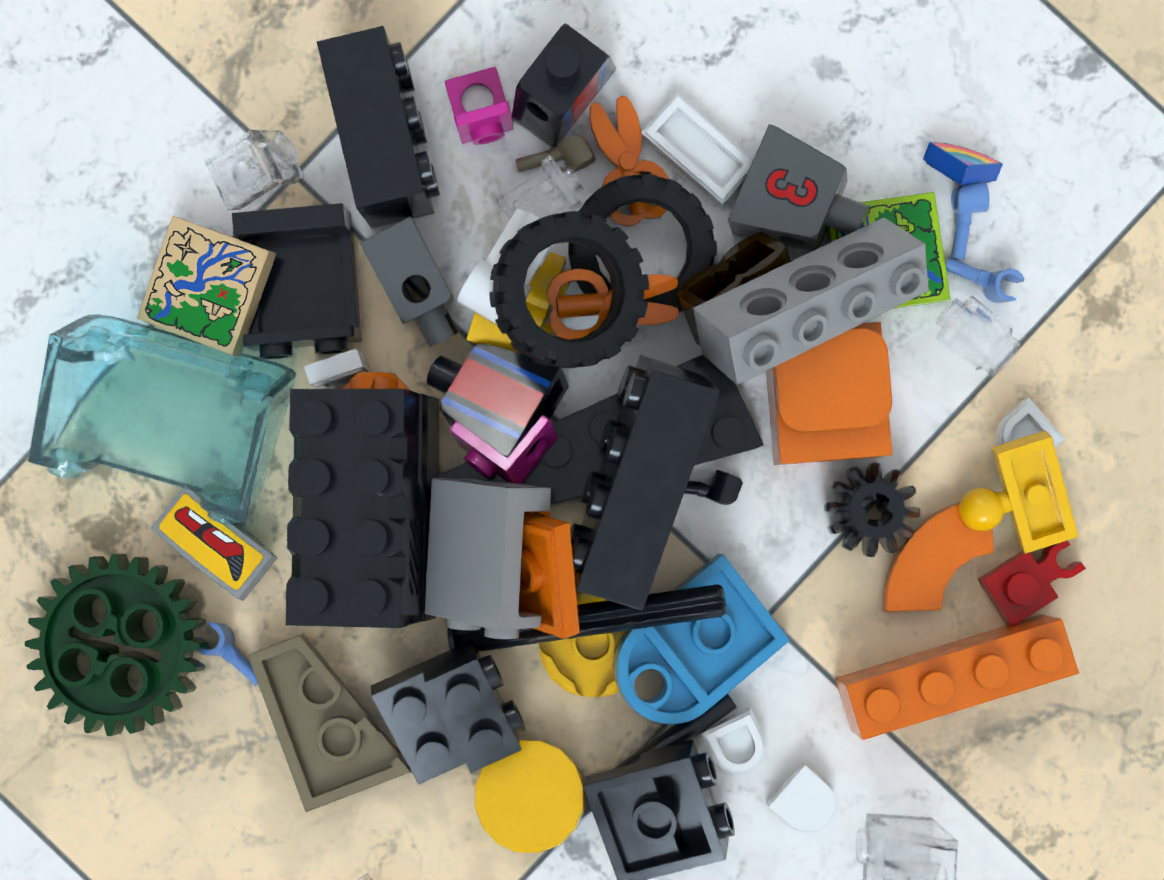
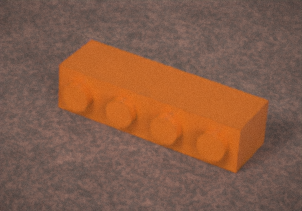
(956, 676)

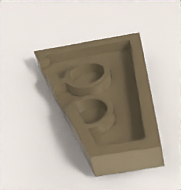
(321, 725)

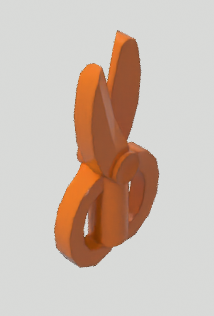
(623, 152)
(599, 302)

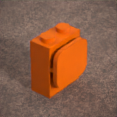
(833, 400)

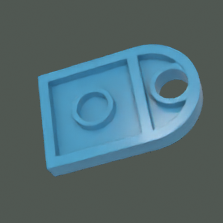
(699, 657)

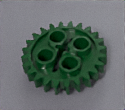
(105, 693)

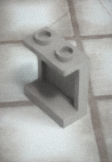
(479, 554)

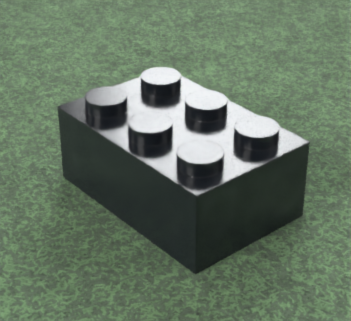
(378, 126)

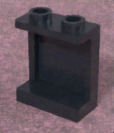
(311, 281)

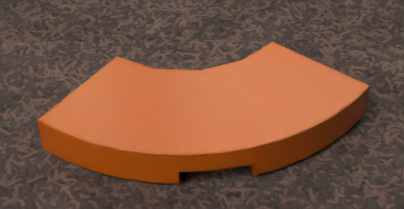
(930, 559)

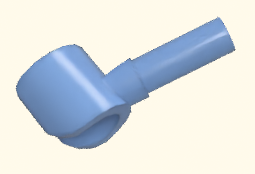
(967, 200)
(988, 280)
(228, 651)

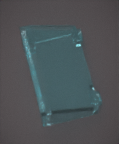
(160, 411)

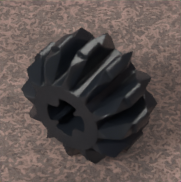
(890, 505)

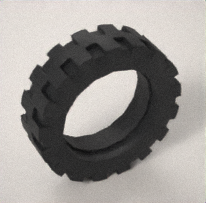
(667, 195)
(626, 285)

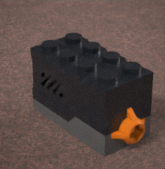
(361, 503)

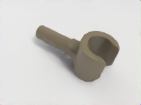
(572, 149)

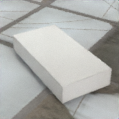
(698, 149)

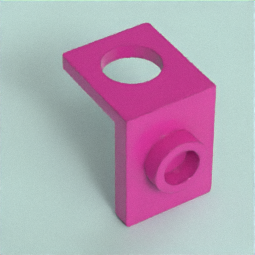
(486, 123)
(517, 466)

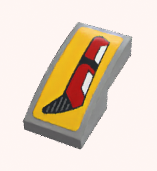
(217, 549)

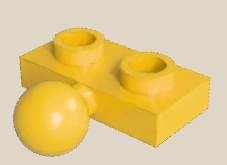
(1031, 493)

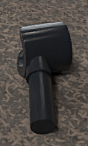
(722, 490)

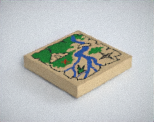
(206, 286)

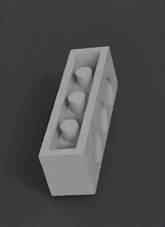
(811, 299)

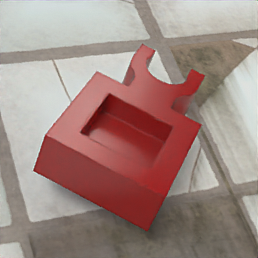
(1023, 585)

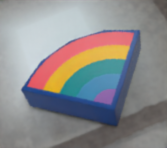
(961, 163)

